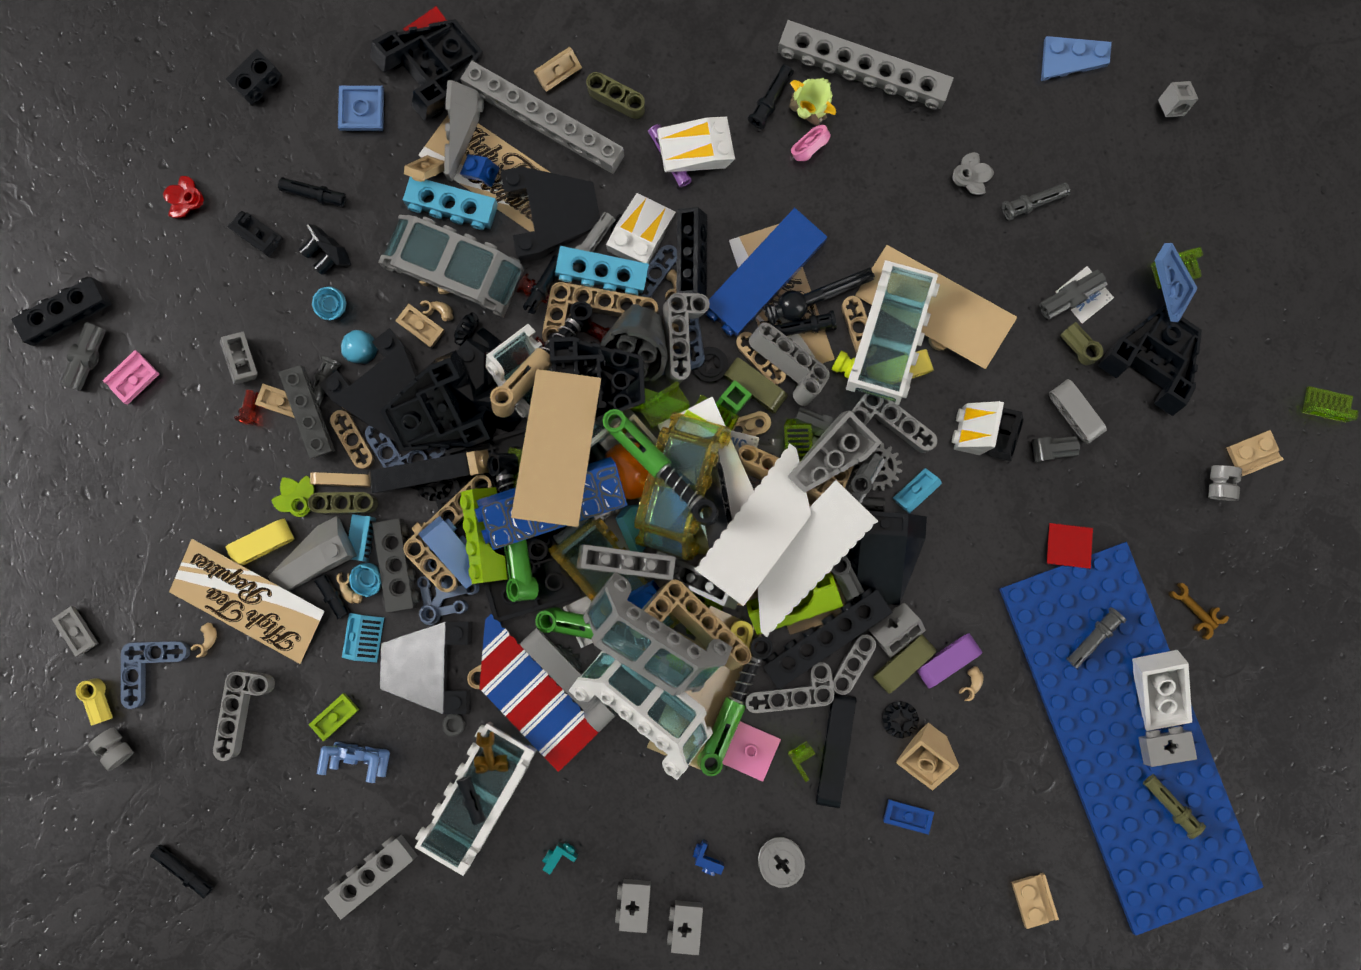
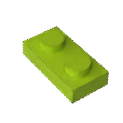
(334, 717)

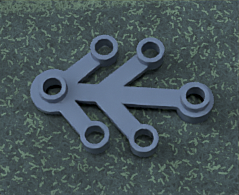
(435, 604)

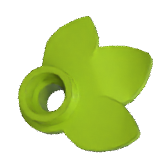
(292, 494)

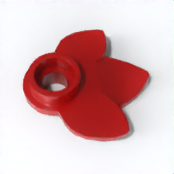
(183, 197)

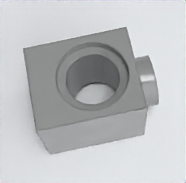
(1178, 99)

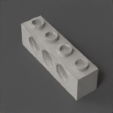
(626, 562)
(343, 902)

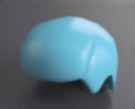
(329, 303)
(358, 347)
(365, 579)

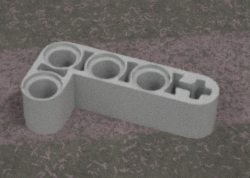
(680, 339)
(792, 360)
(896, 424)
(789, 693)
(238, 716)

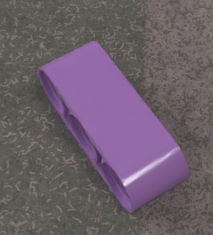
(949, 660)

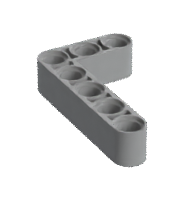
(565, 675)

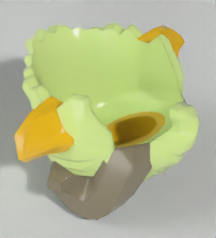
(812, 100)

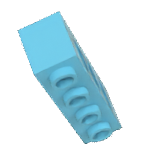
(480, 219)
(569, 256)

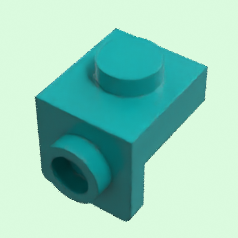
(553, 857)

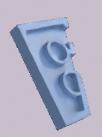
(1072, 55)
(1175, 281)

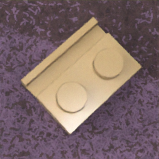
(1255, 453)
(1034, 900)

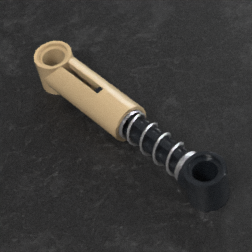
(523, 378)

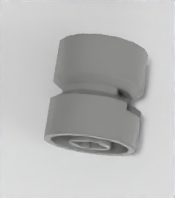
(1225, 483)
(110, 748)

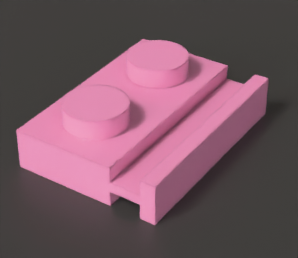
(131, 377)

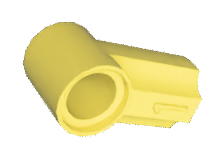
(96, 704)

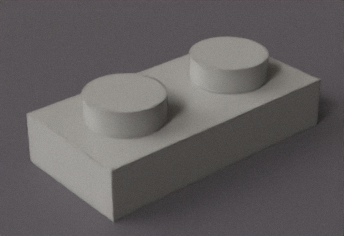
(75, 631)

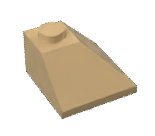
(929, 757)

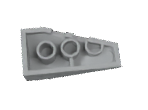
(464, 113)
(837, 449)
(318, 553)

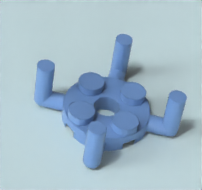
(351, 755)

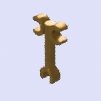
(1210, 620)
(489, 762)

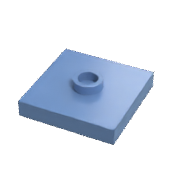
(361, 108)

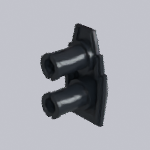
(333, 251)

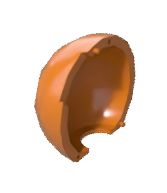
(630, 471)

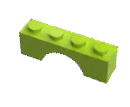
(484, 562)
(818, 601)

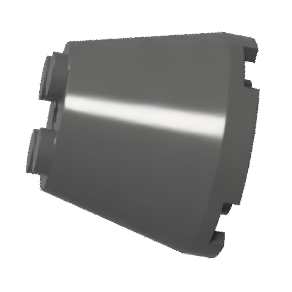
(640, 333)

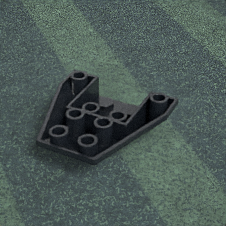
(888, 554)

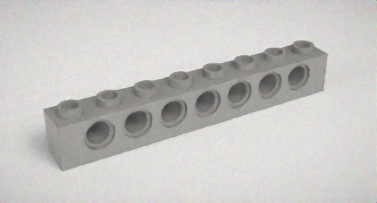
(875, 60)
(543, 117)

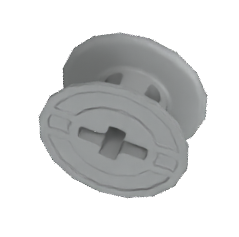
(777, 875)

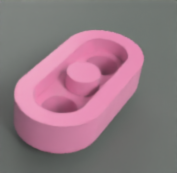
(810, 143)

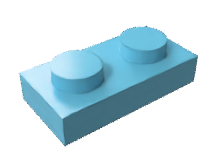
(917, 490)

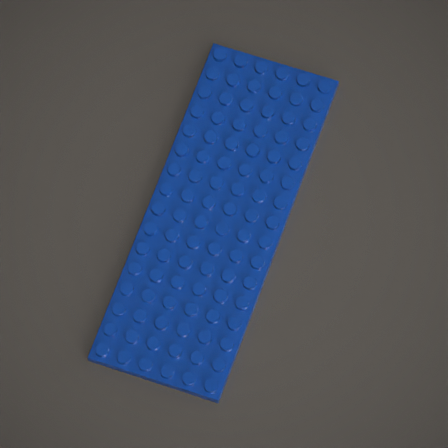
(1098, 726)

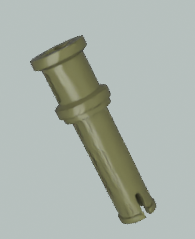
(1181, 814)

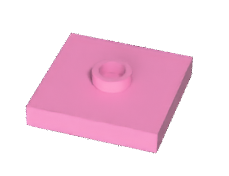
(751, 751)

